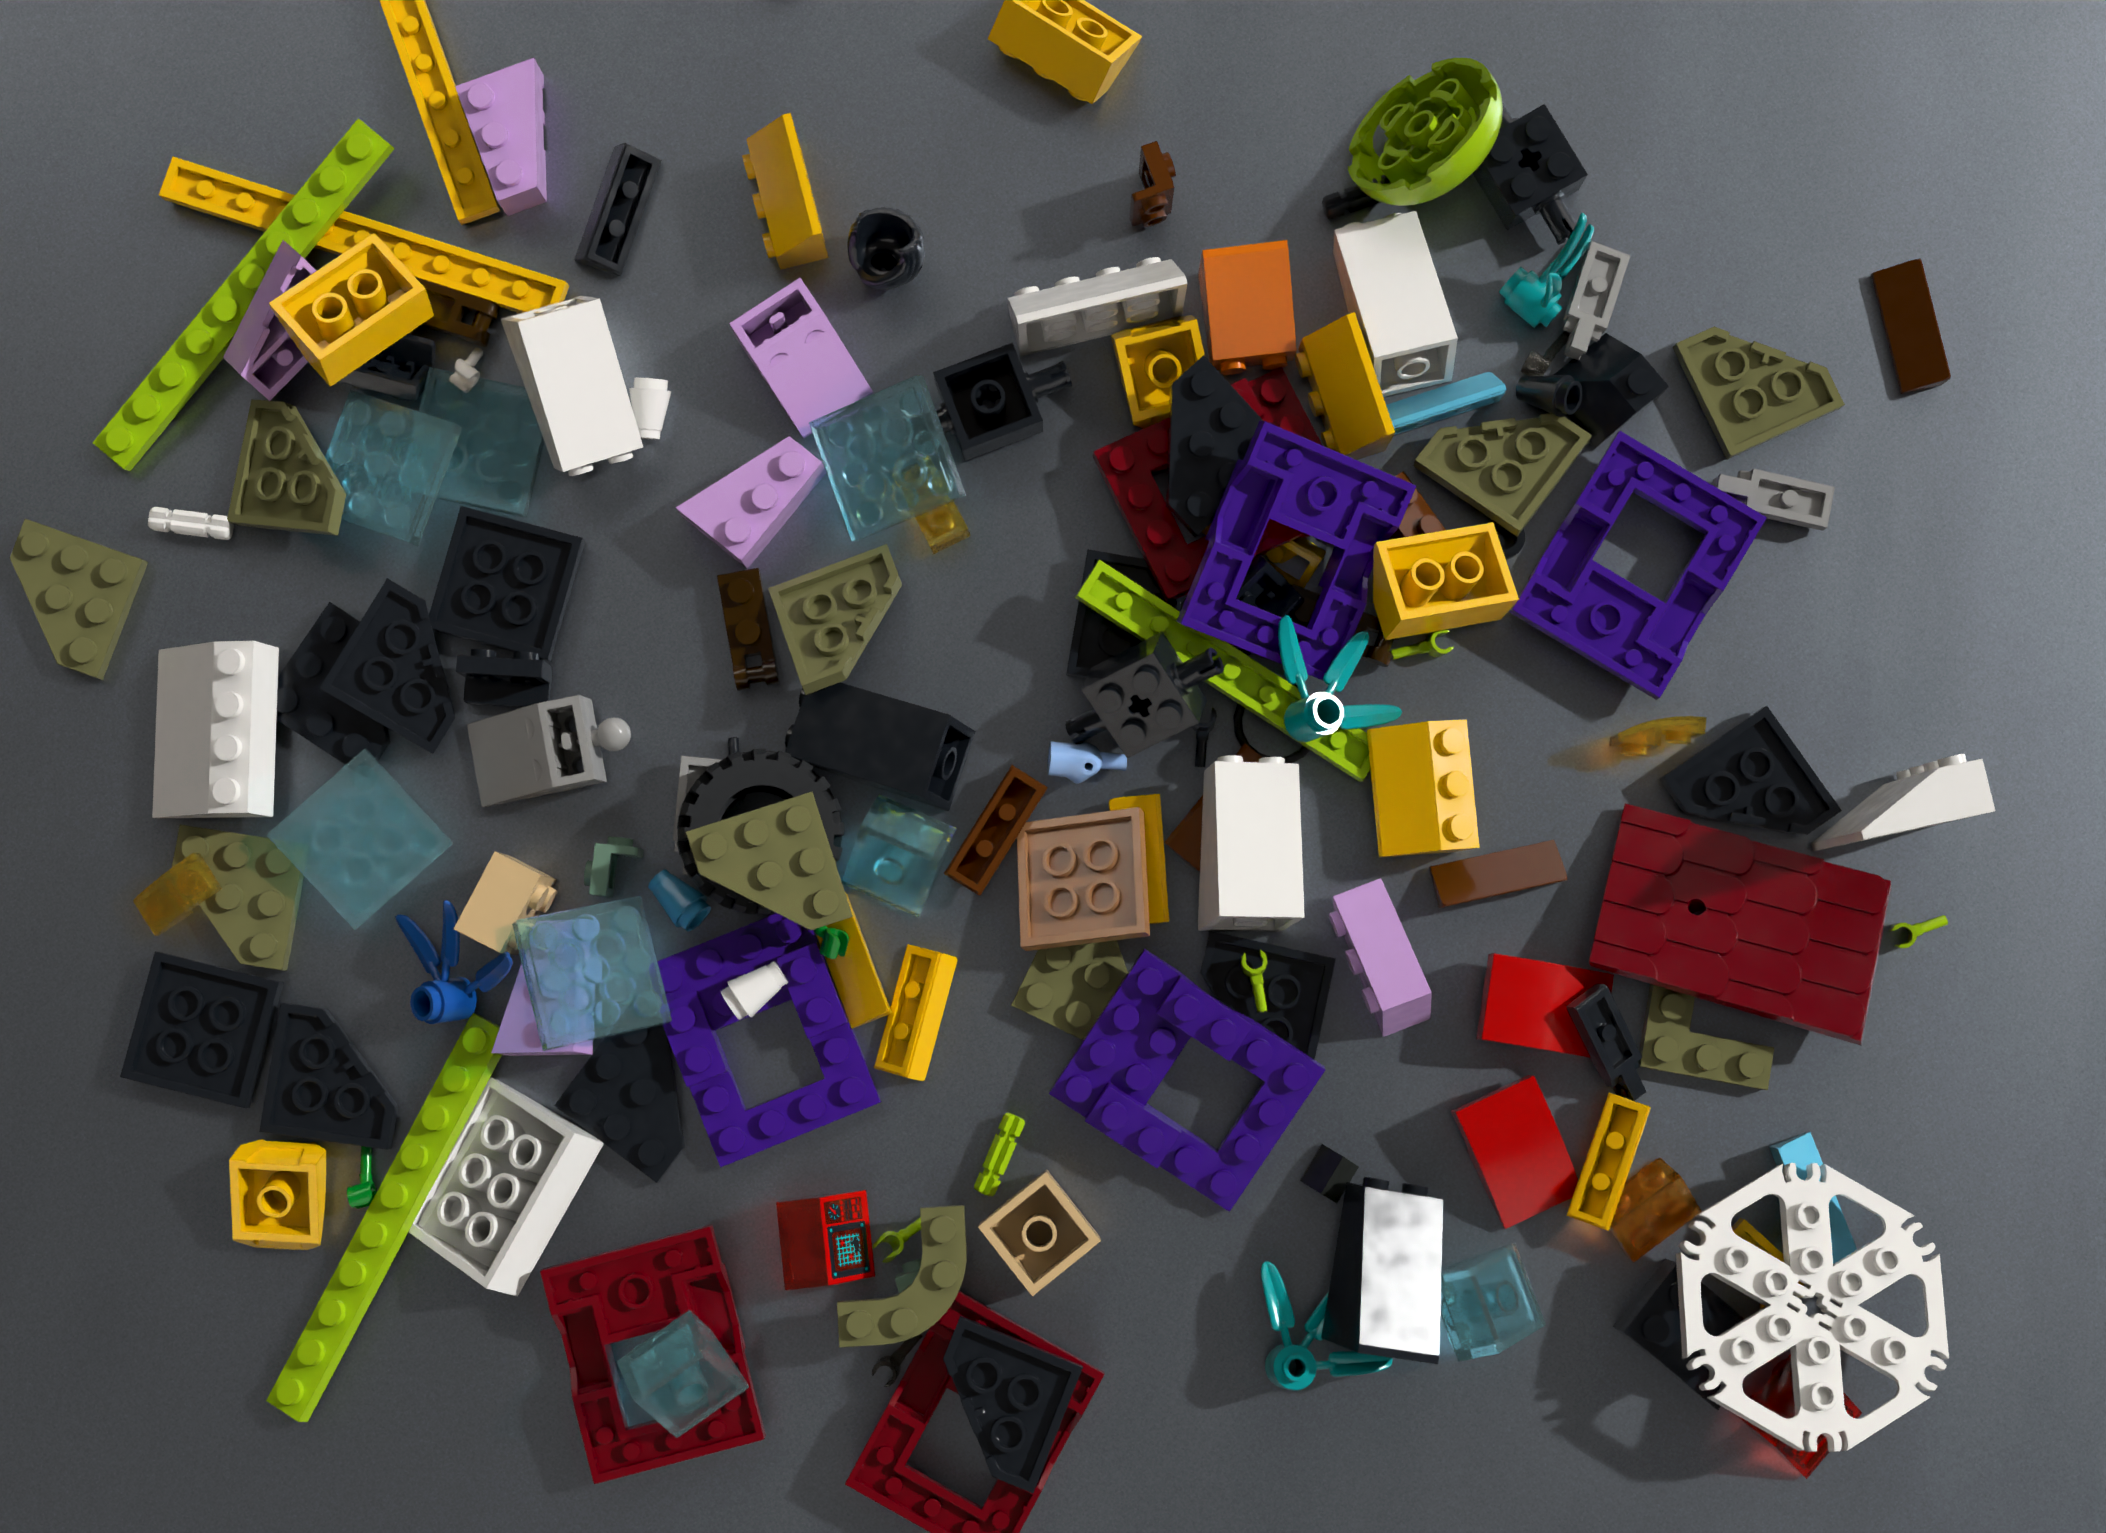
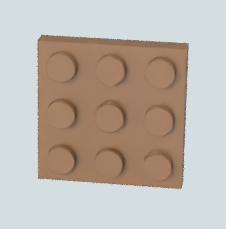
(1083, 879)

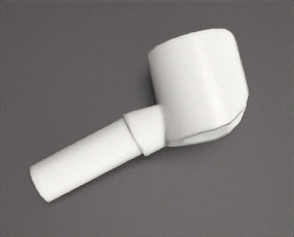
(466, 375)

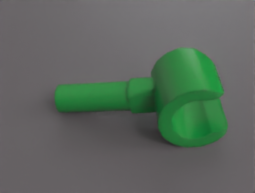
(834, 941)
(363, 1193)

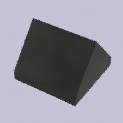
(1329, 1173)

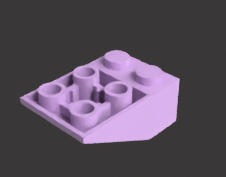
(800, 356)

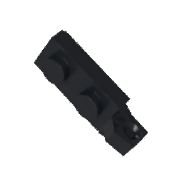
(1608, 1040)

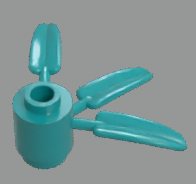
(1531, 294)
(1322, 712)
(1281, 1318)

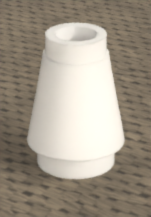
(649, 405)
(753, 990)

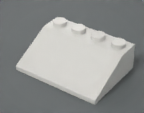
(1096, 306)
(216, 730)
(1916, 800)
(504, 1188)

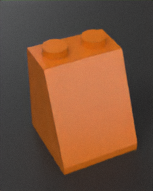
(1248, 306)

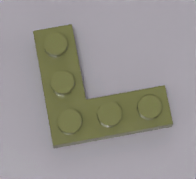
(1674, 1049)

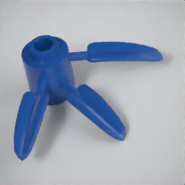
(446, 997)

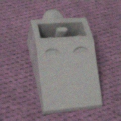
(536, 752)

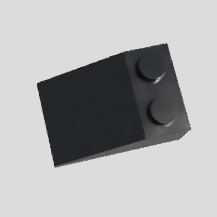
(1654, 1326)

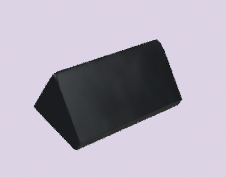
(618, 209)

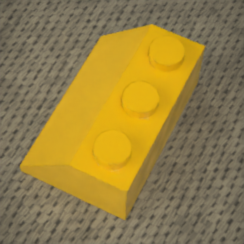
(1065, 43)
(784, 194)
(352, 309)
(1345, 389)
(1441, 581)
(1423, 788)

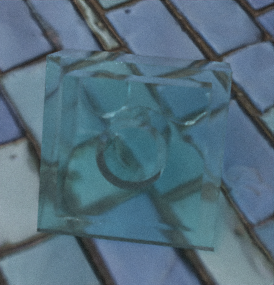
(898, 855)
(1488, 1303)
(681, 1374)

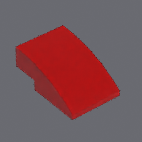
(1528, 1002)
(1517, 1150)

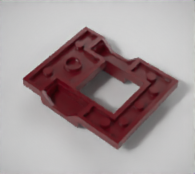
(1128, 473)
(630, 1296)
(882, 1466)

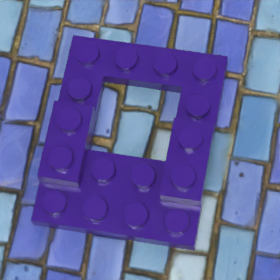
(1313, 493)
(1606, 614)
(698, 1010)
(1136, 1046)

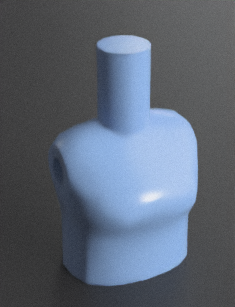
(1081, 761)

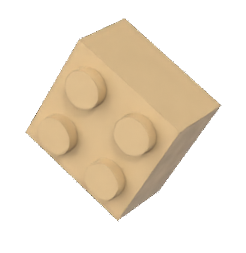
(505, 894)
(1039, 1232)

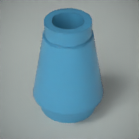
(680, 901)

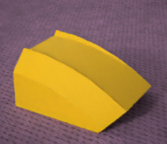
(1151, 360)
(278, 1194)

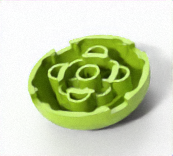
(1434, 130)

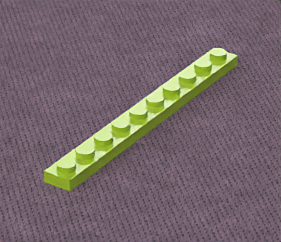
(213, 328)
(387, 1221)

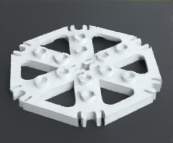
(1778, 1328)

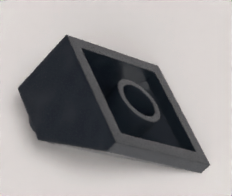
(1614, 387)

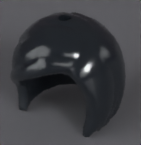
(882, 237)

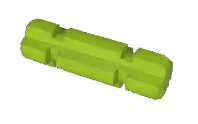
(999, 1154)

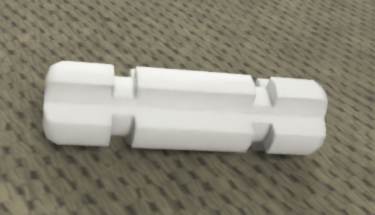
(190, 523)

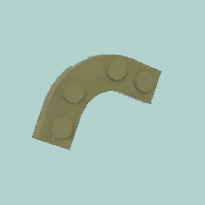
(926, 1299)

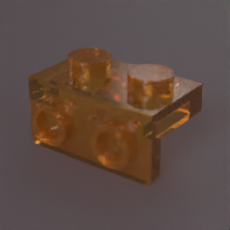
(1651, 1209)

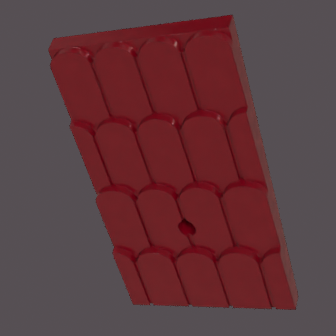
(1774, 931)

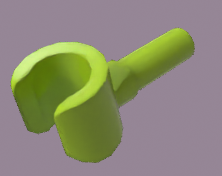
(1426, 646)
(1918, 929)
(1256, 980)
(897, 1239)

